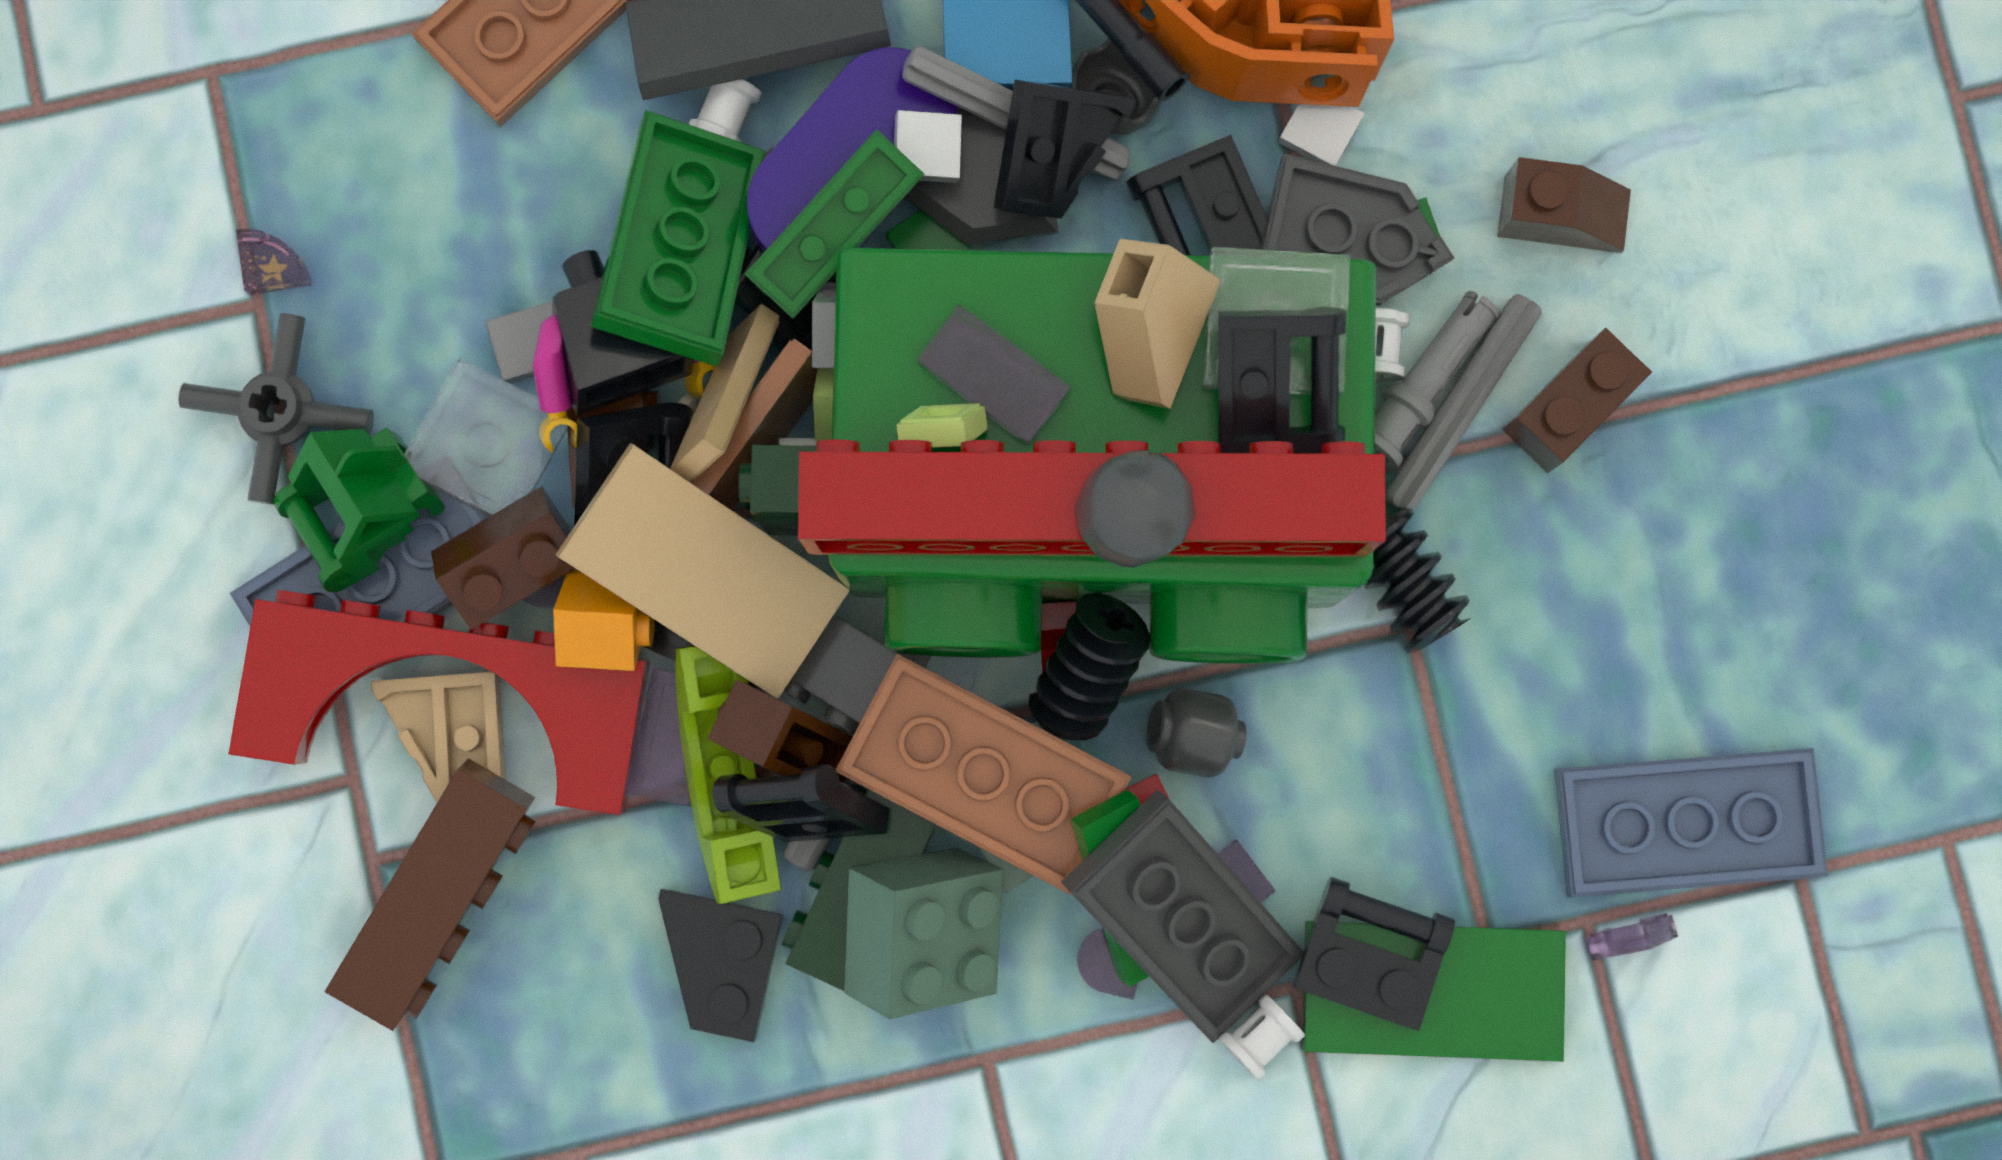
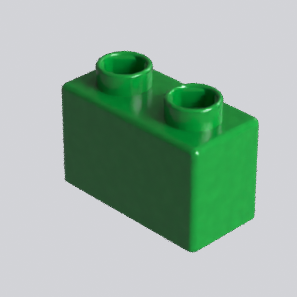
(1045, 306)

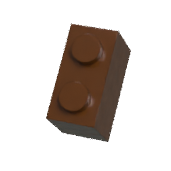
(1577, 400)
(503, 558)
(776, 733)

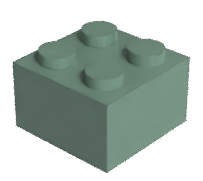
(922, 931)

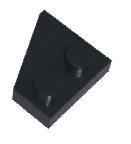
(1053, 144)
(721, 961)

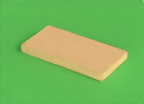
(702, 571)

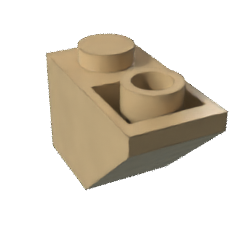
(1151, 319)

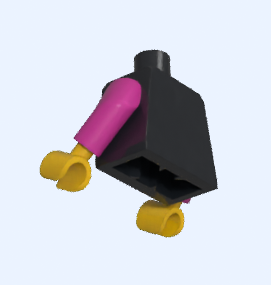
(593, 366)

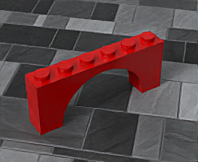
(309, 656)

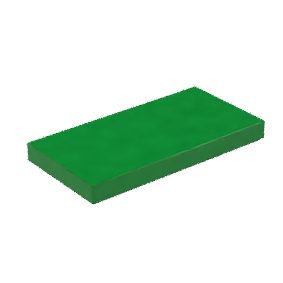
(678, 240)
(1490, 1000)

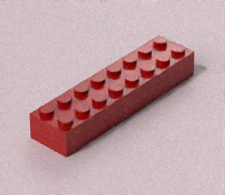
(1027, 500)

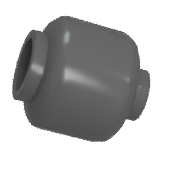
(1195, 732)

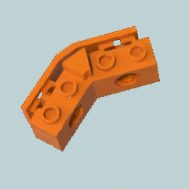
(1270, 47)

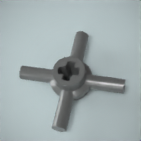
(267, 388)

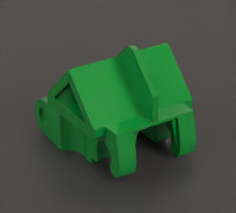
(370, 490)

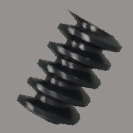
(1413, 586)
(1089, 668)

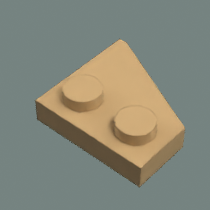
(447, 722)

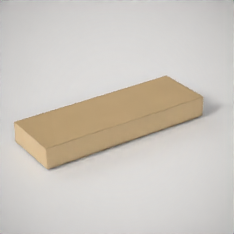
(726, 394)

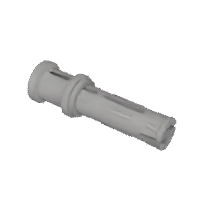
(1410, 402)

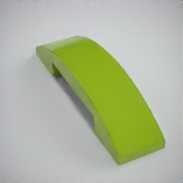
(735, 855)

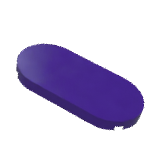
(828, 134)

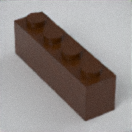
(431, 894)

